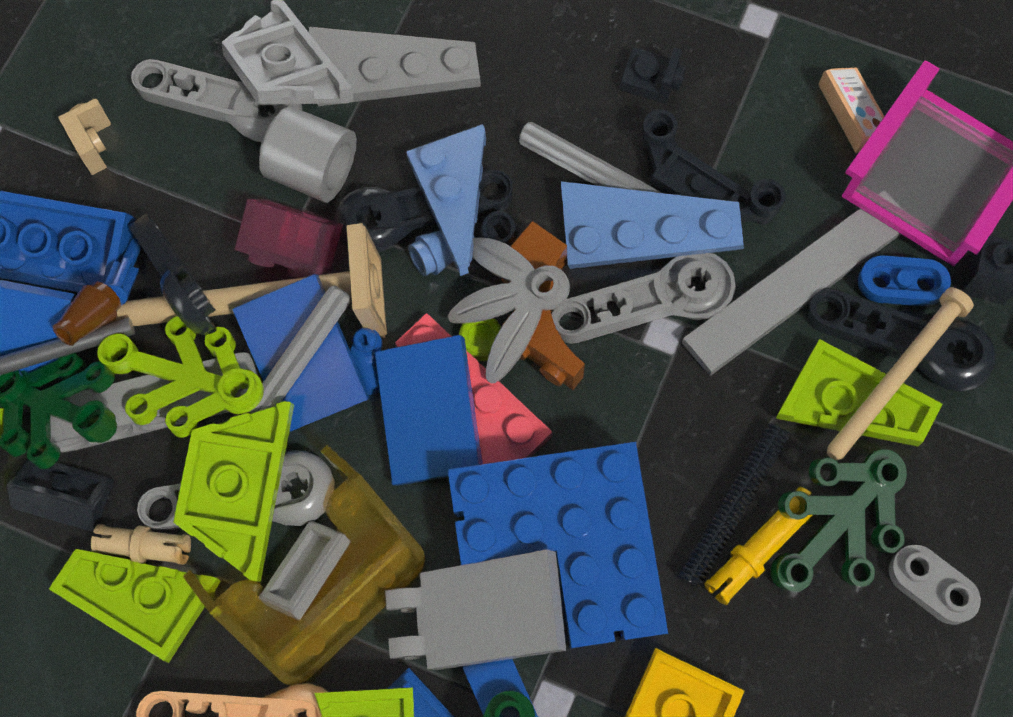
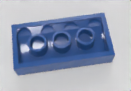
(59, 241)

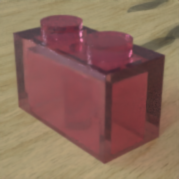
(288, 238)

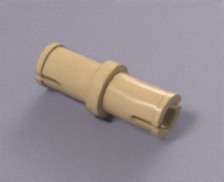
(141, 544)

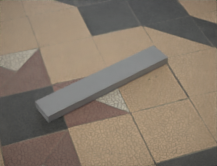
(787, 290)

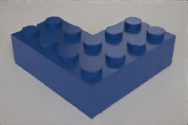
(585, 510)

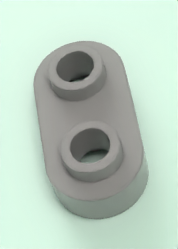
(935, 585)

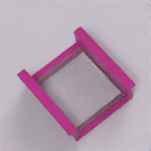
(933, 172)

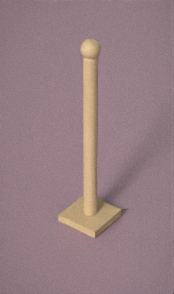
(361, 283)

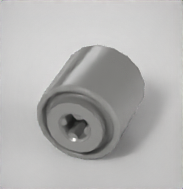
(307, 153)

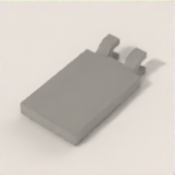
(483, 612)

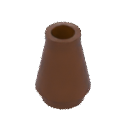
(89, 311)

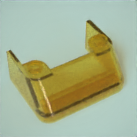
(376, 560)

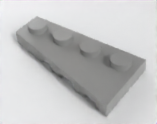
(398, 64)

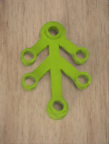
(185, 378)

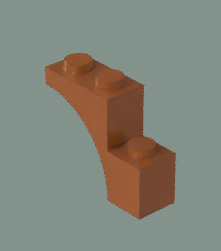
(546, 346)

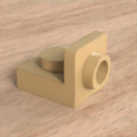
(82, 126)

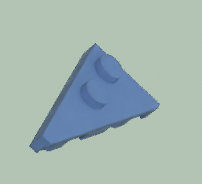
(450, 181)

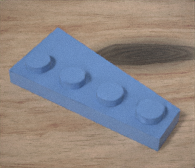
(638, 225)

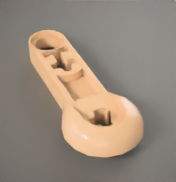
(283, 703)

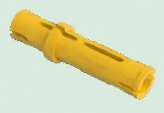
(749, 559)

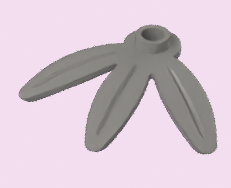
(519, 295)

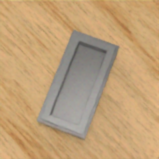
(304, 570)

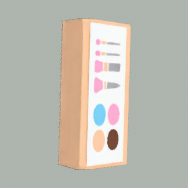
(851, 104)

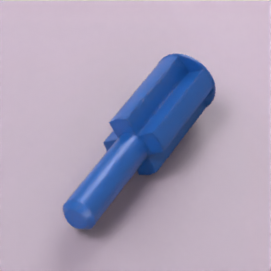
(123, 274)

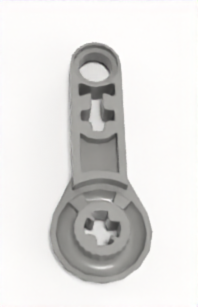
(216, 96)
(653, 297)
(287, 511)

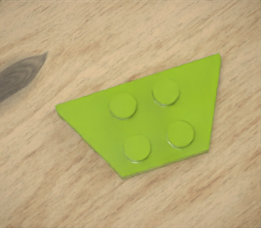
(234, 485)

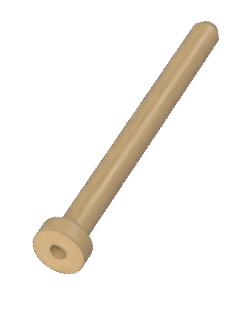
(954, 304)

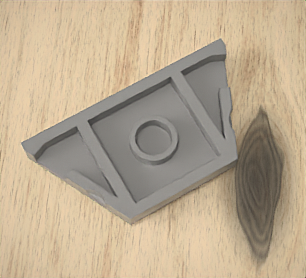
(284, 62)

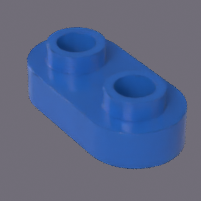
(901, 280)

